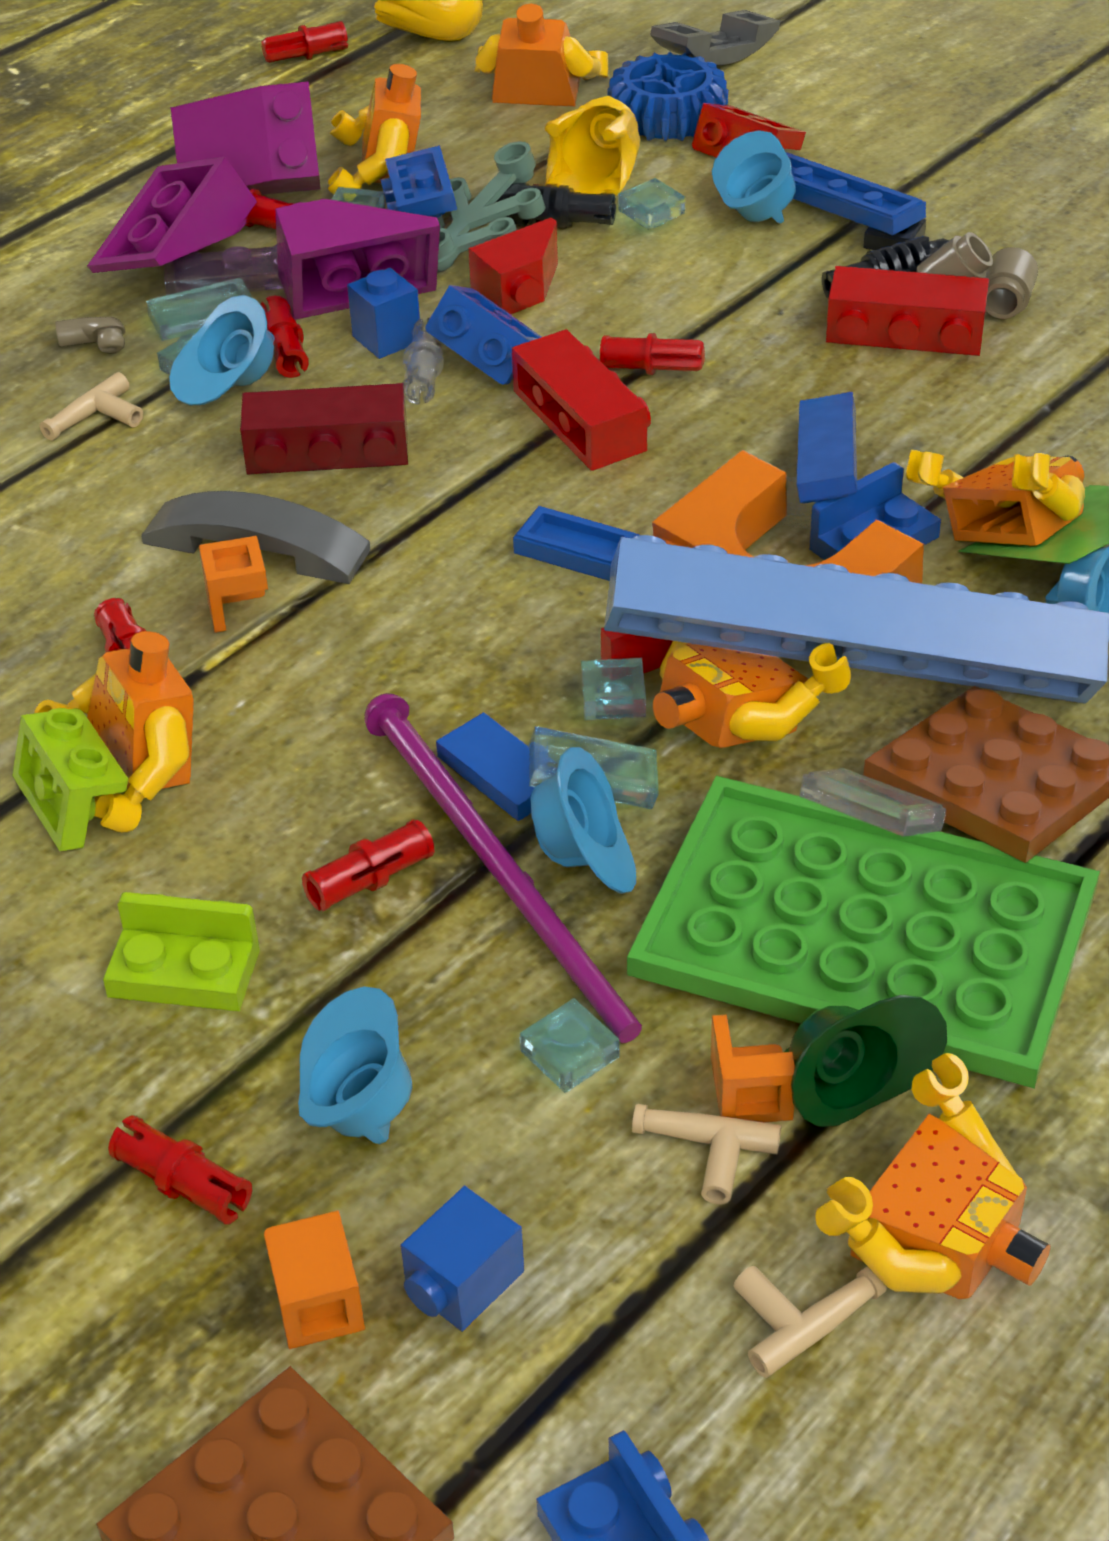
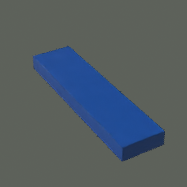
(854, 197)
(827, 448)

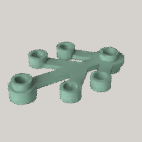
(515, 166)

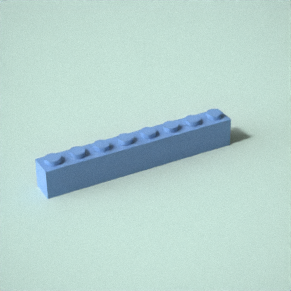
(872, 620)

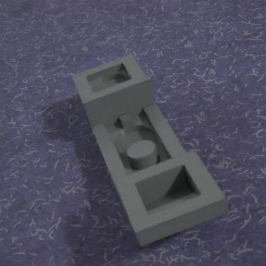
(738, 37)
(319, 543)

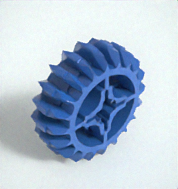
(668, 92)

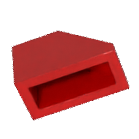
(516, 266)

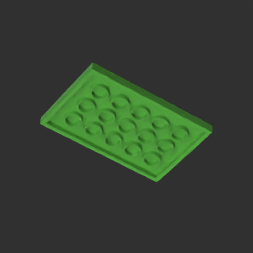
(819, 910)

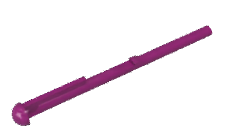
(388, 716)

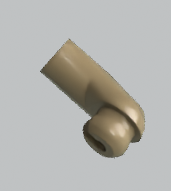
(105, 331)

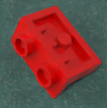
(724, 123)

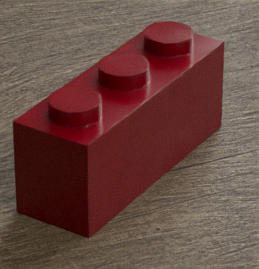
(324, 428)

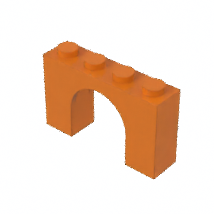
(750, 498)

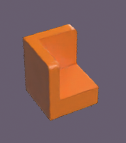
(232, 574)
(751, 1080)
(314, 1279)

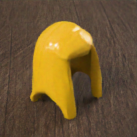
(431, 18)
(593, 147)

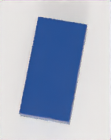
(569, 542)
(491, 762)

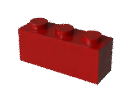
(907, 310)
(580, 399)

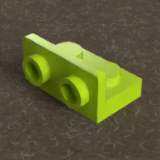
(62, 769)
(183, 951)

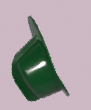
(862, 1056)

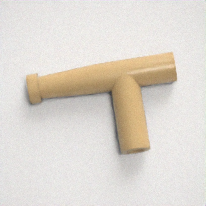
(100, 398)
(723, 1133)
(795, 1329)

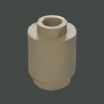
(959, 257)
(1010, 282)

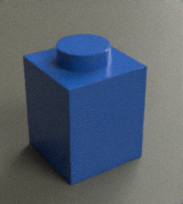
(383, 311)
(462, 1259)

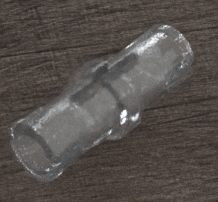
(422, 364)

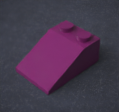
(260, 132)
(176, 215)
(339, 242)

